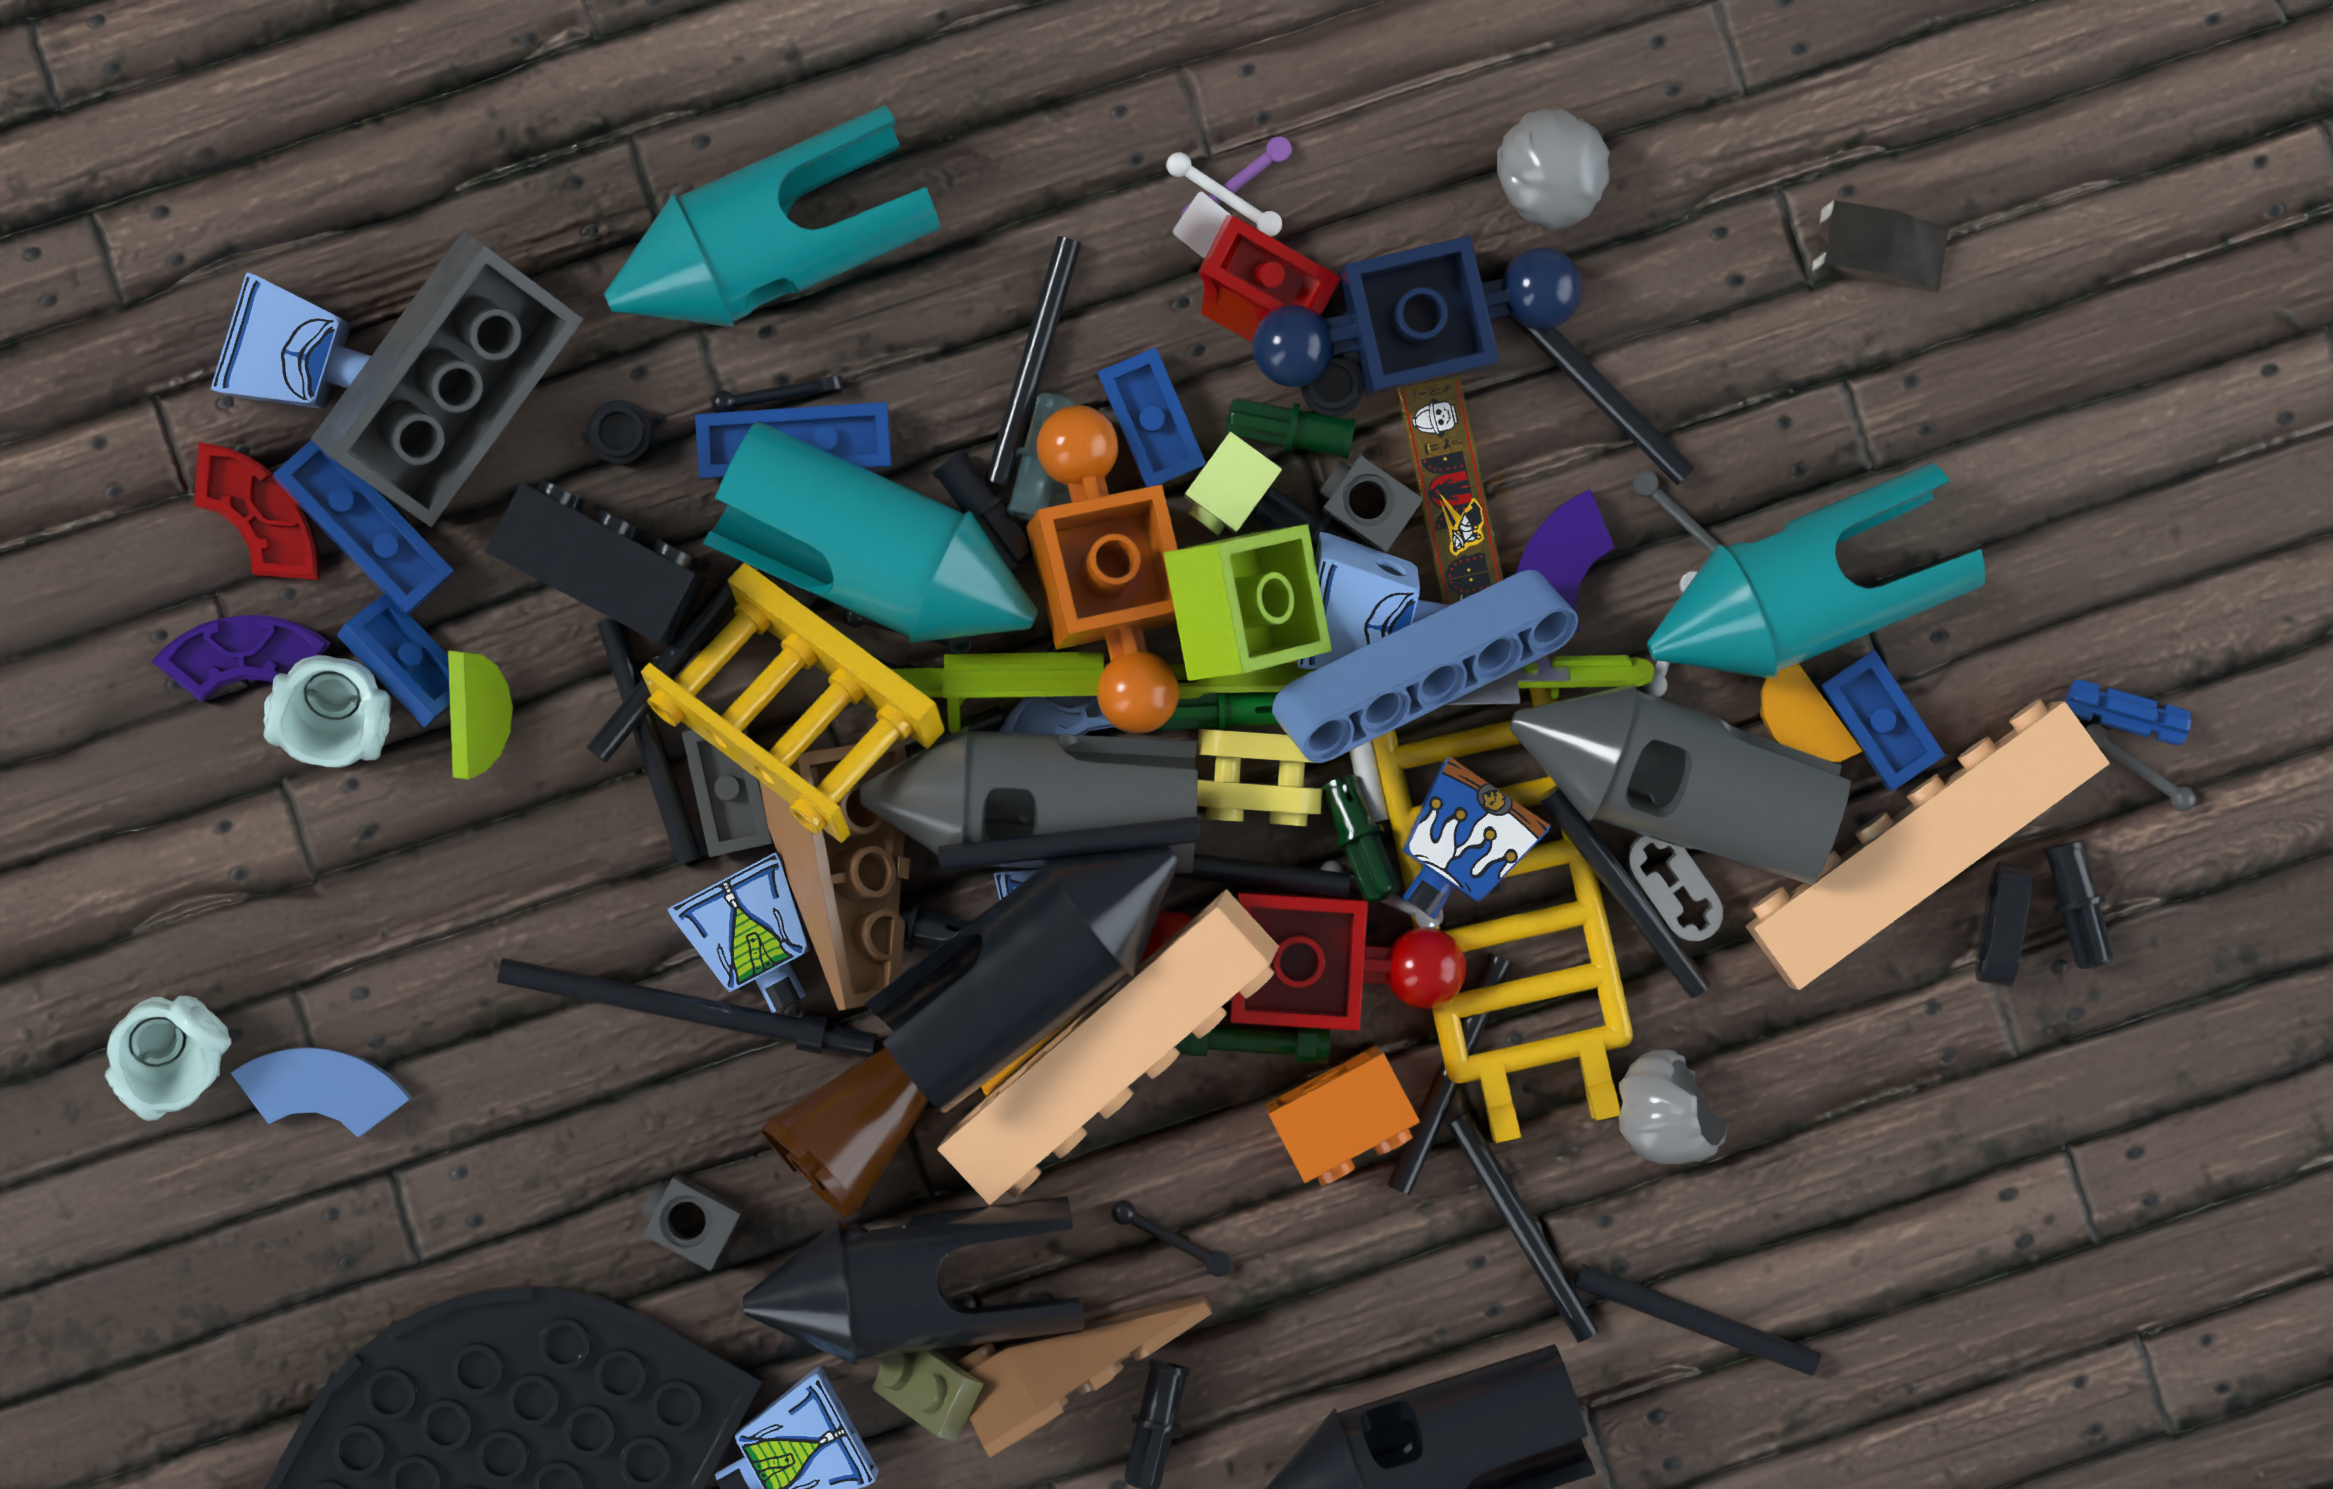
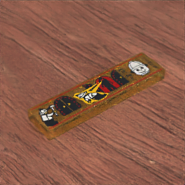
(1450, 487)

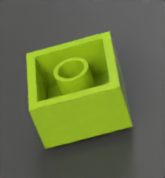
(1247, 602)

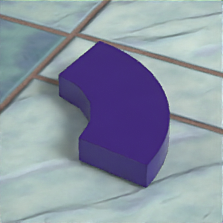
(1568, 546)
(237, 650)

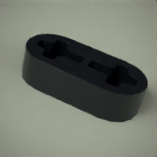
(2003, 924)

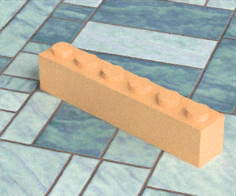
(1927, 842)
(1109, 1048)

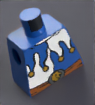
(1466, 838)

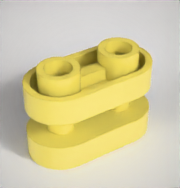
(1228, 797)

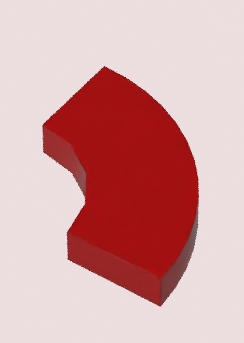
(264, 513)

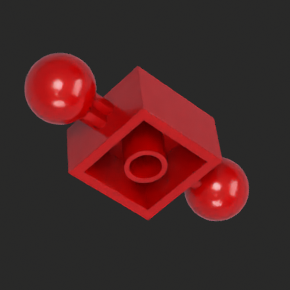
(1326, 962)

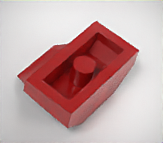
(1254, 274)

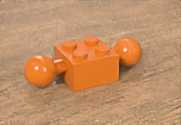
(1106, 567)

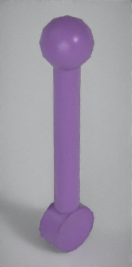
(1277, 151)

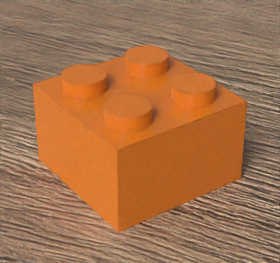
(1343, 1116)

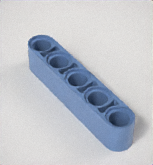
(1424, 666)

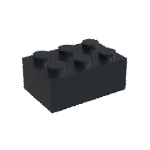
(598, 561)

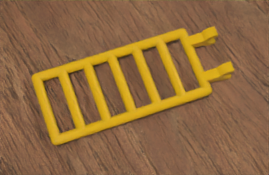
(1587, 911)

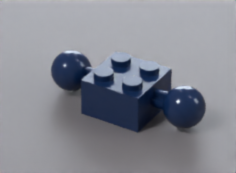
(1417, 316)

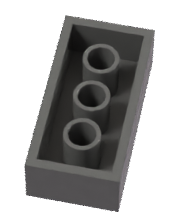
(446, 379)

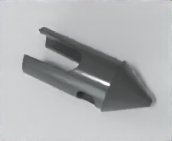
(1688, 779)
(1035, 784)

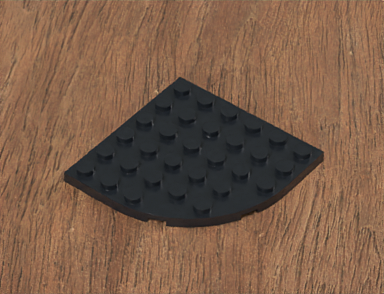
(522, 1397)

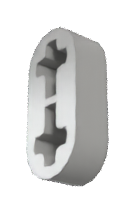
(1662, 895)

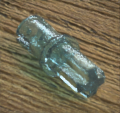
(1033, 484)

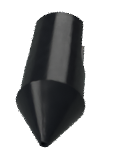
(1022, 969)
(880, 1292)
(1474, 1430)

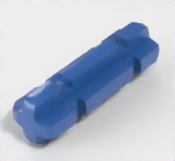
(2128, 712)

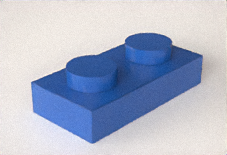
(1151, 418)
(401, 658)
(1881, 720)

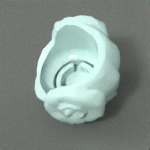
(327, 712)
(165, 1055)

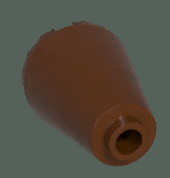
(848, 1130)

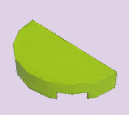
(478, 713)

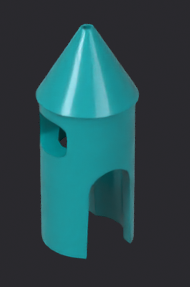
(732, 242)
(864, 542)
(1787, 599)

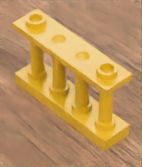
(805, 642)

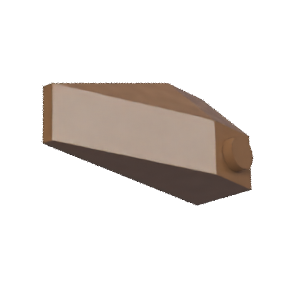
(848, 887)
(1031, 1376)

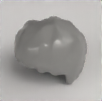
(1553, 168)
(1666, 1111)

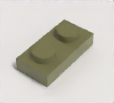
(929, 1391)

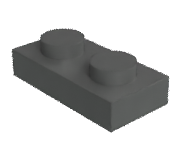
(726, 798)

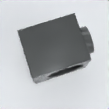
(1398, 503)
(720, 1214)

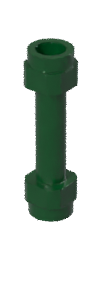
(1306, 1043)

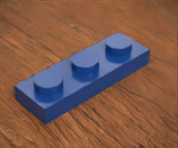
(848, 431)
(364, 527)

